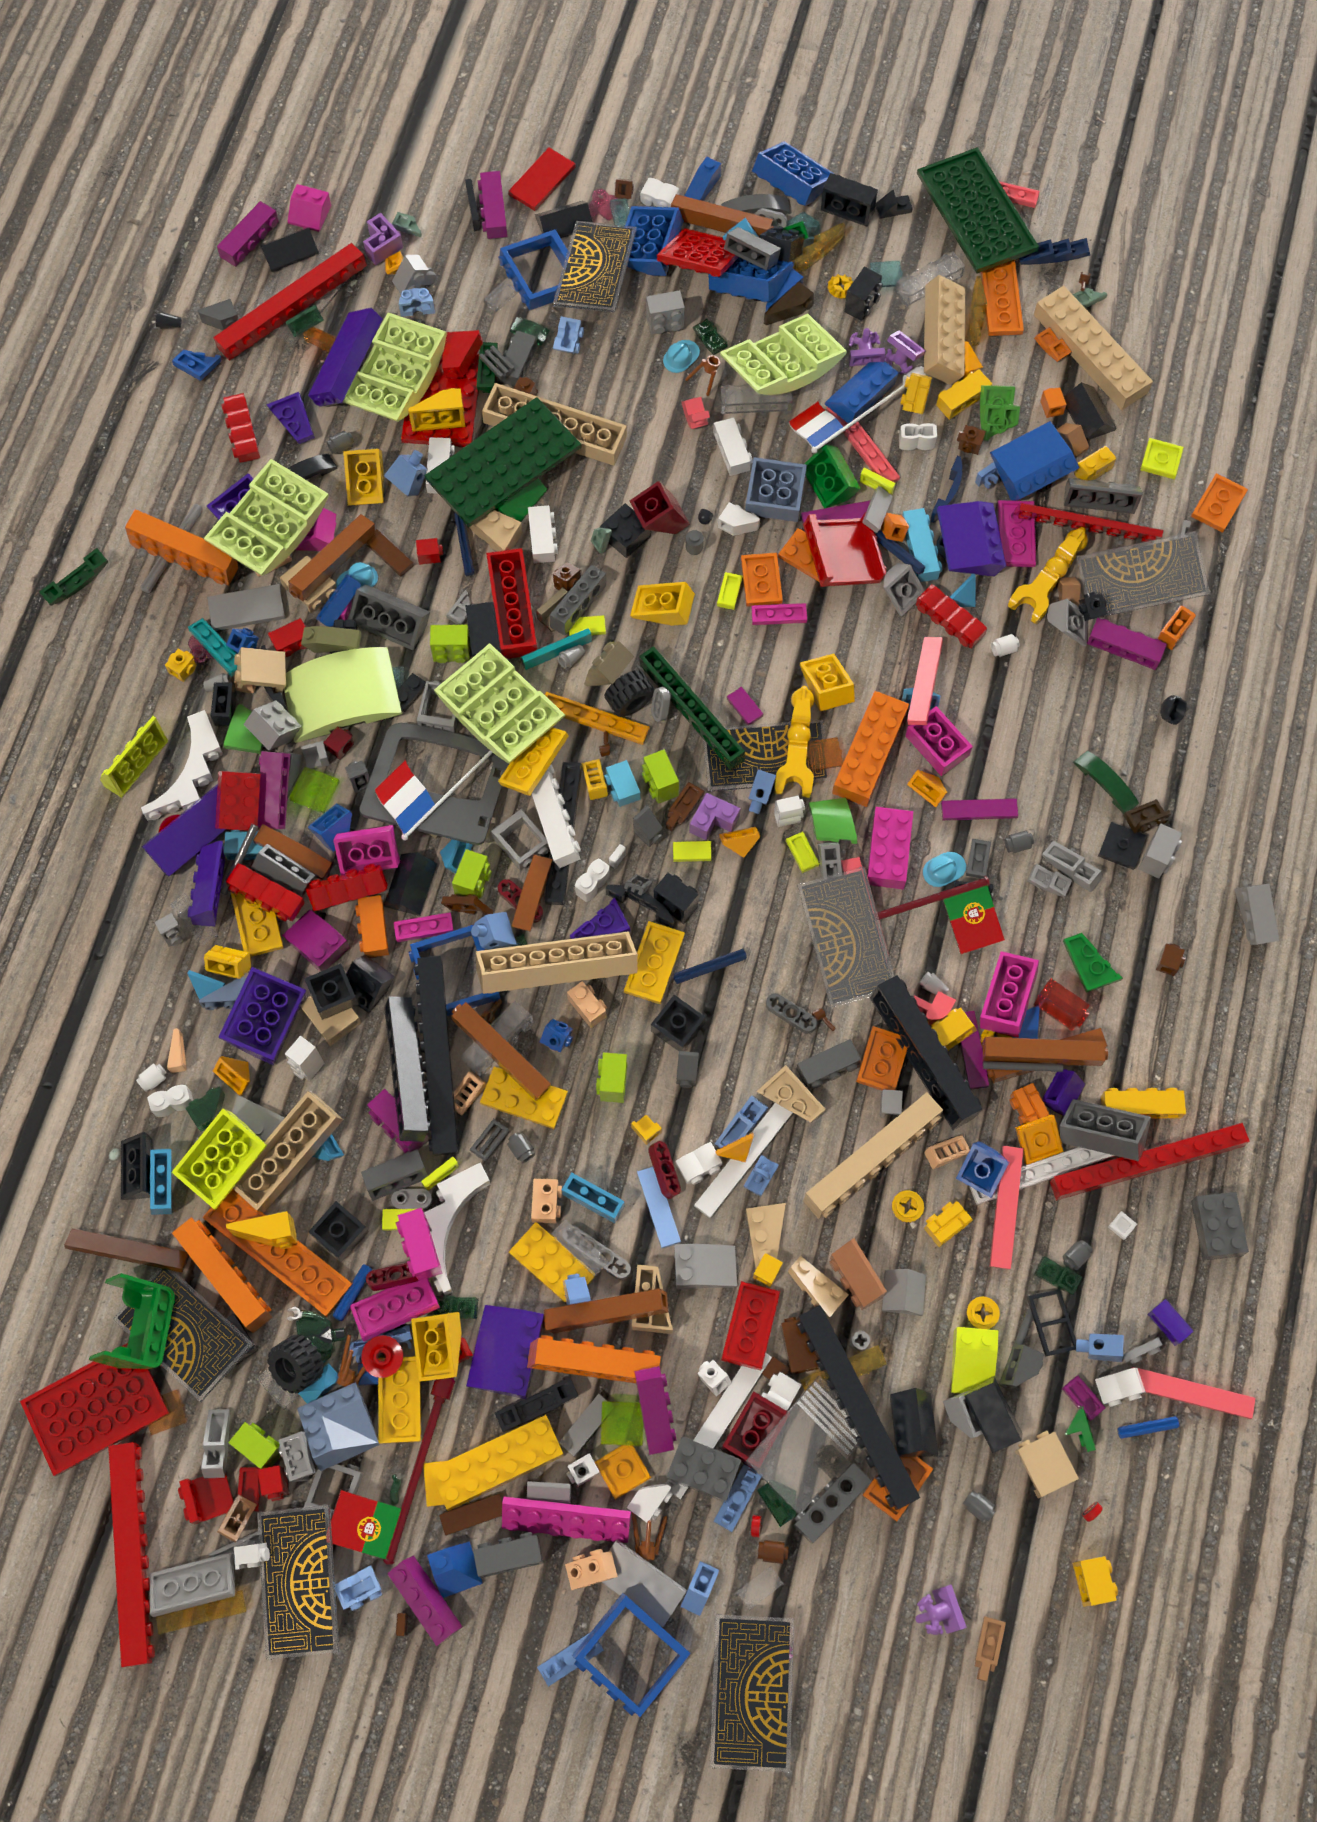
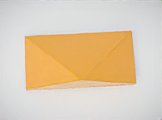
(393, 262)
(971, 361)
(928, 787)
(740, 840)
(233, 1073)
(738, 1149)

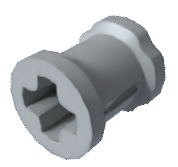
(864, 1337)

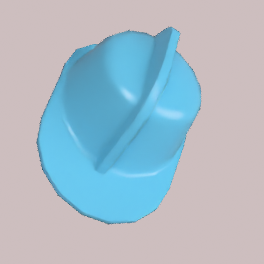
(681, 356)
(362, 573)
(944, 869)

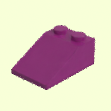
(316, 940)

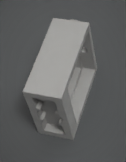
(430, 721)
(511, 825)
(350, 1470)

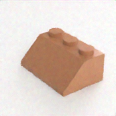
(857, 1275)

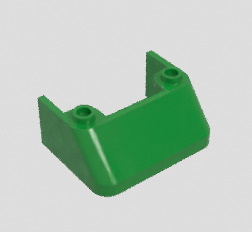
(149, 1326)

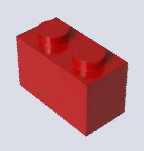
(288, 637)
(273, 1483)

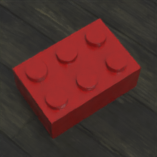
(237, 800)

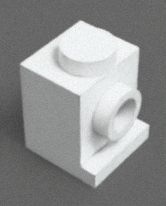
(716, 1382)
(584, 1462)
(251, 1555)

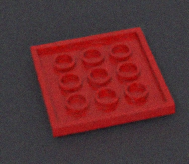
(697, 252)

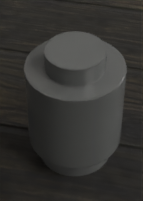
(340, 442)
(694, 542)
(1019, 841)
(521, 1147)
(1077, 1255)
(979, 1506)

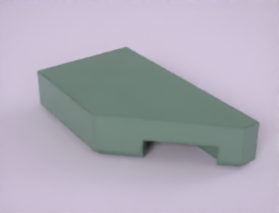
(406, 224)
(1089, 297)
(601, 538)

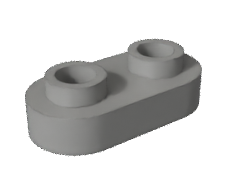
(773, 215)
(660, 704)
(411, 1199)
(1136, 1354)

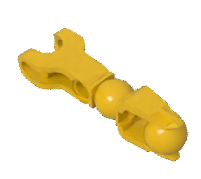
(1056, 567)
(798, 737)

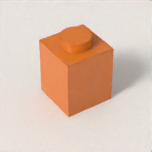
(1053, 402)
(894, 527)

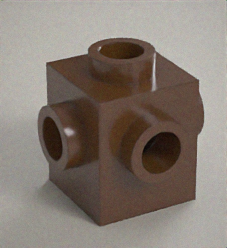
(970, 439)
(566, 576)

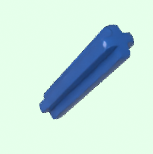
(352, 1293)
(1148, 1427)

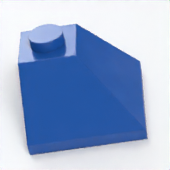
(332, 822)
(983, 1169)
(454, 1569)

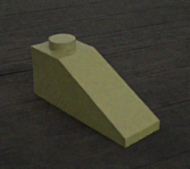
(329, 639)

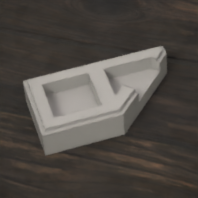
(458, 612)

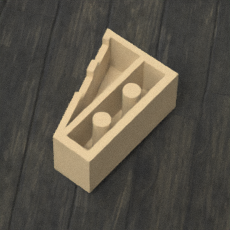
(498, 531)
(649, 1279)

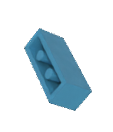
(161, 1181)
(593, 1197)

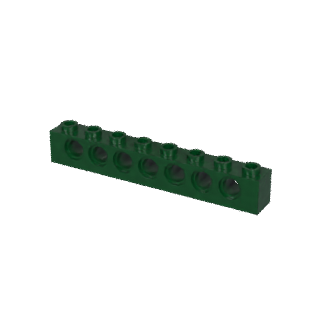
(692, 708)

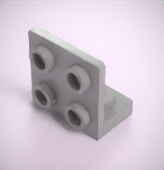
(296, 1457)

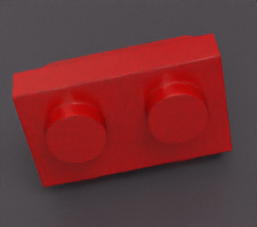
(205, 1498)

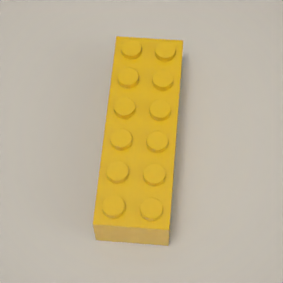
(496, 1463)

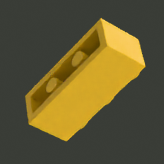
(962, 394)

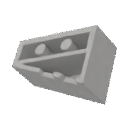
(1258, 913)

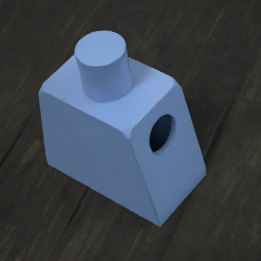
(407, 473)
(764, 782)
(494, 931)
(1111, 1347)

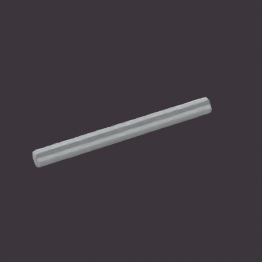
(161, 563)

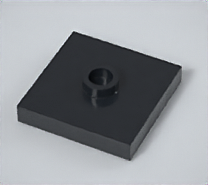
(1122, 846)

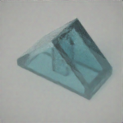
(811, 225)

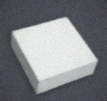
(617, 856)
(1122, 1225)

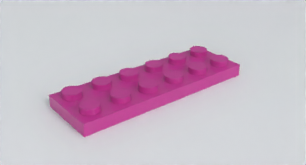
(565, 1520)

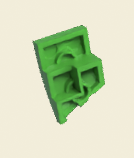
(997, 409)
(238, 736)
(832, 820)

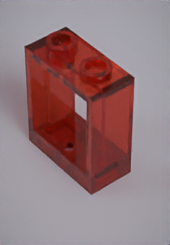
(1062, 1005)

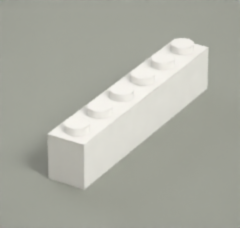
(555, 820)

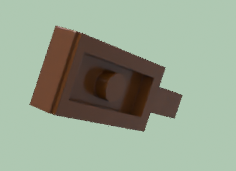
(683, 805)

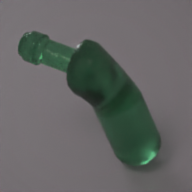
(394, 1497)

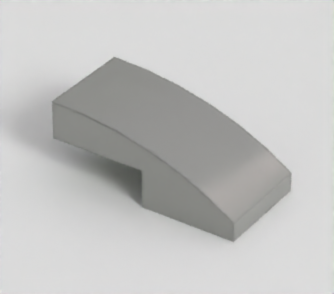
(1049, 881)

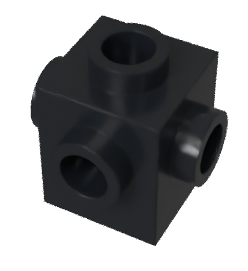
(1092, 606)

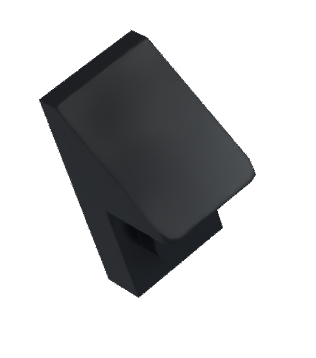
(893, 206)

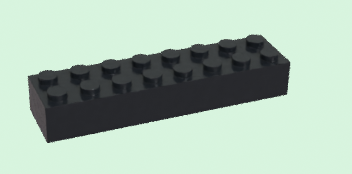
(926, 1052)

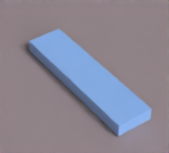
(658, 1208)

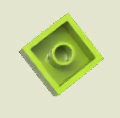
(450, 643)
(660, 776)
(471, 874)
(613, 1077)
(255, 1446)

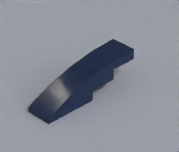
(1057, 252)

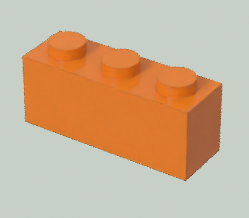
(372, 926)

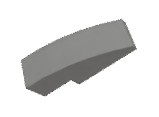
(1073, 866)
(216, 1444)

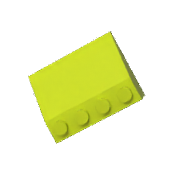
(134, 758)
(219, 1158)

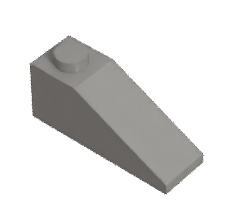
(829, 858)

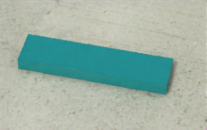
(214, 645)
(553, 650)

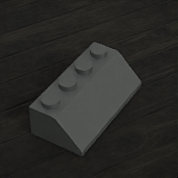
(1102, 495)
(389, 616)
(1105, 1129)

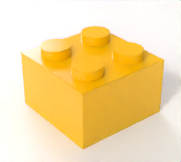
(1095, 1581)

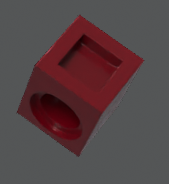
(339, 742)

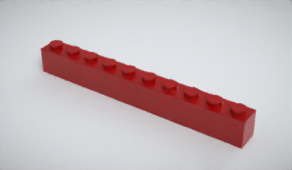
(290, 301)
(1151, 1161)
(130, 1556)

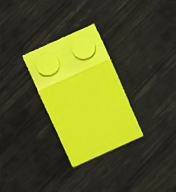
(973, 1357)

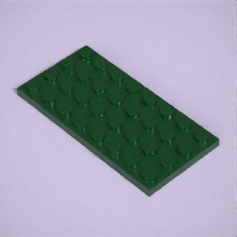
(977, 210)
(502, 461)

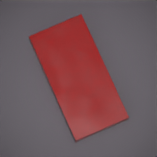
(541, 179)
(750, 1326)

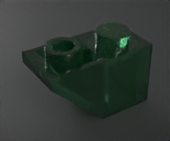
(206, 1108)

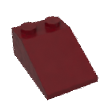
(752, 1427)

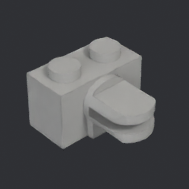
(413, 274)

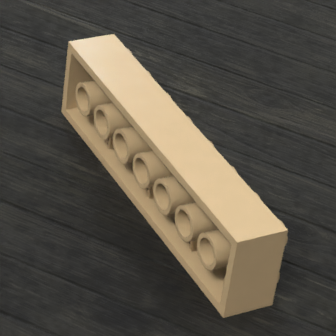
(1093, 348)
(598, 436)
(556, 962)
(872, 1156)

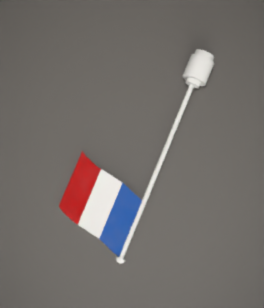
(820, 426)
(409, 800)

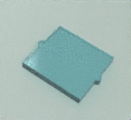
(889, 270)

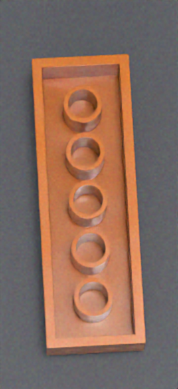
(180, 547)
(870, 748)
(220, 1272)
(588, 1359)

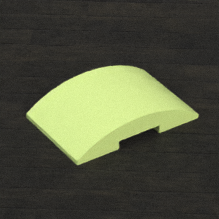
(787, 358)
(397, 367)
(269, 519)
(341, 691)
(498, 704)

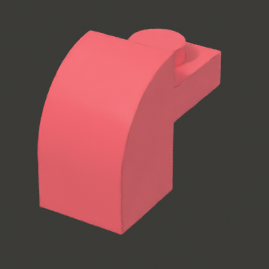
(695, 412)
(938, 1009)

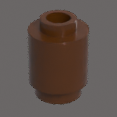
(772, 1551)

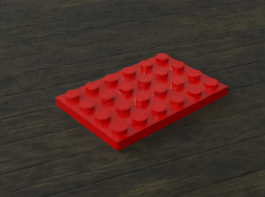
(460, 435)
(91, 1412)

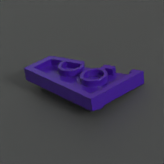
(293, 417)
(607, 921)

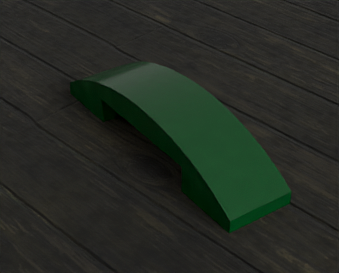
(76, 579)
(1108, 779)

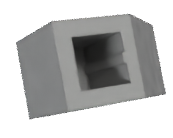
(170, 930)

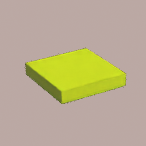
(1161, 458)

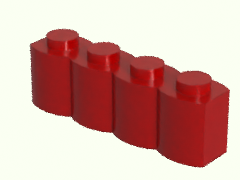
(241, 428)
(951, 616)
(346, 887)
(264, 892)

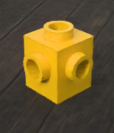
(181, 664)

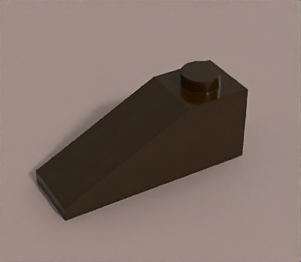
(792, 304)

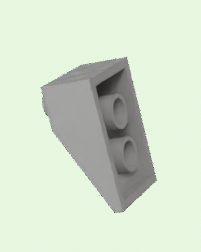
(705, 1266)

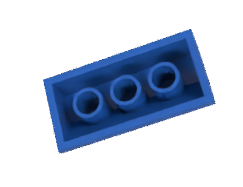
(863, 390)

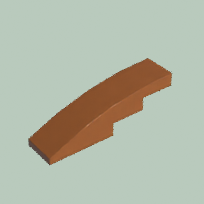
(297, 852)
(532, 893)

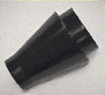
(167, 321)

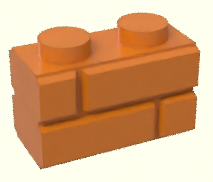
(1176, 627)
(1028, 1104)

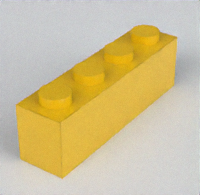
(1152, 1103)

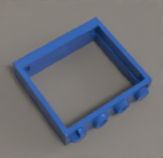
(525, 246)
(473, 1001)
(597, 1677)

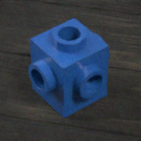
(242, 638)
(557, 1035)

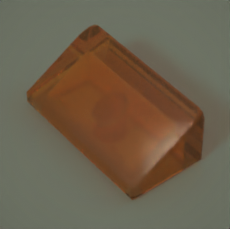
(319, 338)

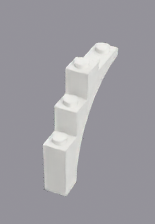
(196, 772)
(456, 1193)

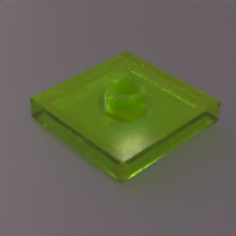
(314, 789)
(621, 1424)

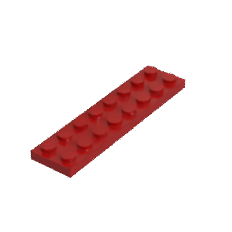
(1094, 524)

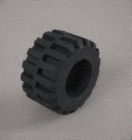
(629, 693)
(295, 1364)

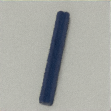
(464, 546)
(900, 553)
(710, 966)

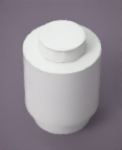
(1005, 645)
(151, 1077)

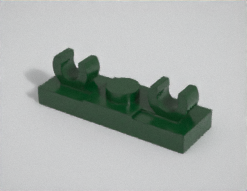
(485, 376)

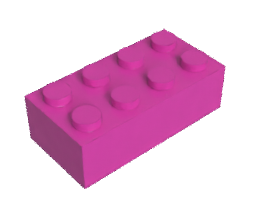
(889, 847)
(1009, 994)

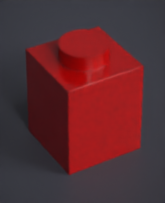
(428, 551)

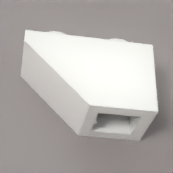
(737, 521)
(648, 1500)

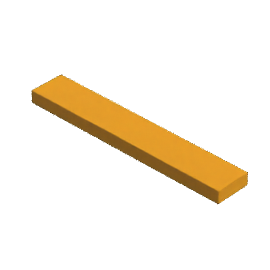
(600, 719)

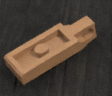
(989, 1646)

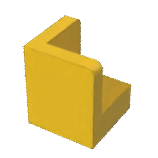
(646, 1129)
(767, 1270)

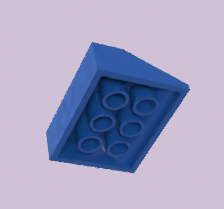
(791, 172)
(654, 231)
(751, 281)
(1033, 461)

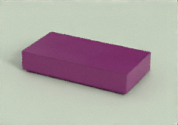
(745, 706)
(1082, 1396)

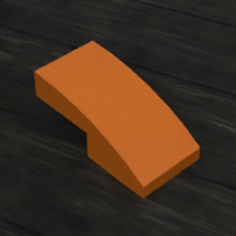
(1052, 345)

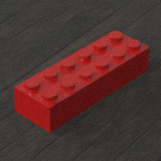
(511, 603)

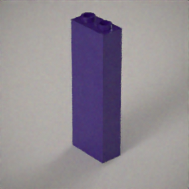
(345, 357)
(185, 834)

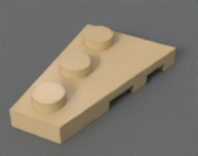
(791, 1094)
(765, 1230)
(818, 1286)

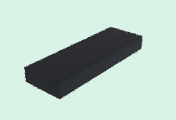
(472, 204)

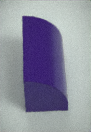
(1062, 1091)
(1170, 1322)

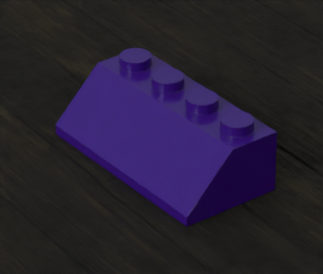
(208, 885)

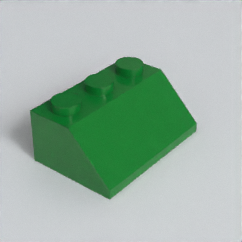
(831, 476)
(518, 505)

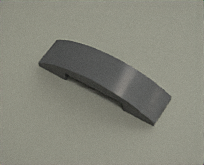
(754, 202)

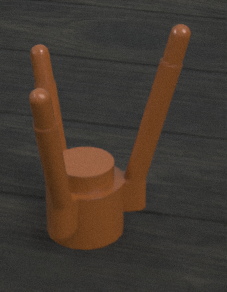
(710, 367)
(346, 1375)
(647, 1549)

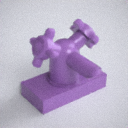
(905, 349)
(865, 353)
(945, 1610)

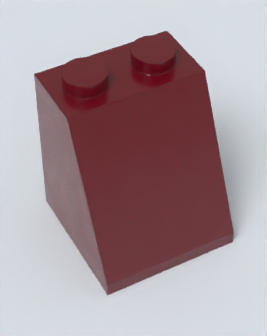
(659, 510)

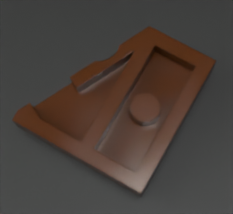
(465, 904)

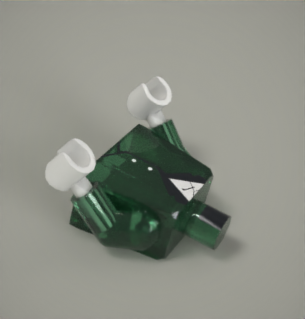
(318, 1330)

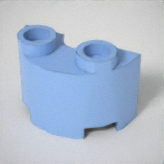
(416, 300)
(568, 335)
(358, 1588)

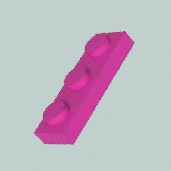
(779, 614)
(423, 927)

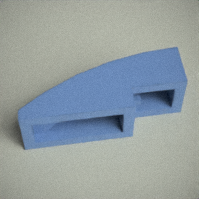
(743, 1122)

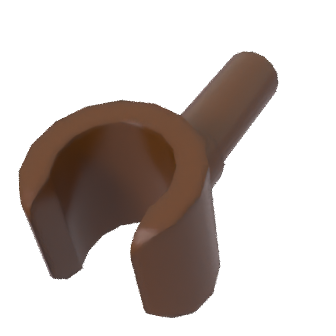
(1084, 280)
(605, 749)
(820, 1014)

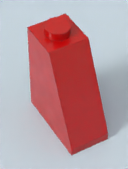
(460, 351)

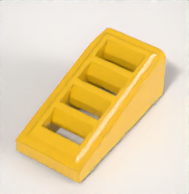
(595, 790)

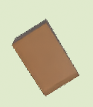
(1074, 438)
(1069, 589)
(236, 1518)

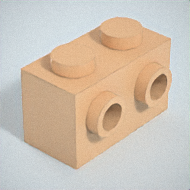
(586, 1004)
(545, 1201)
(591, 1570)

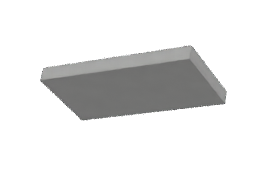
(246, 607)
(192, 1584)
(644, 1584)

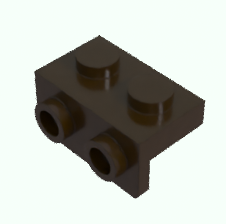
(1146, 816)

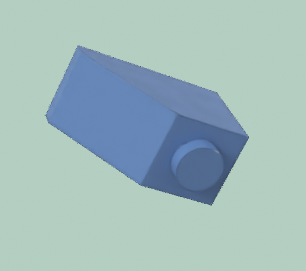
(576, 1289)
(700, 1588)

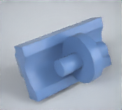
(761, 1175)

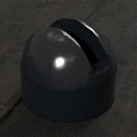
(705, 516)

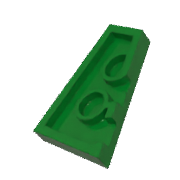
(1090, 966)

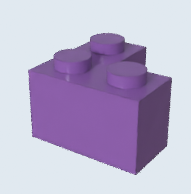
(383, 241)
(713, 812)

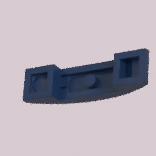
(955, 475)

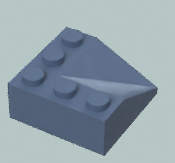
(775, 489)
(338, 1426)

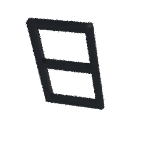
(1039, 1325)

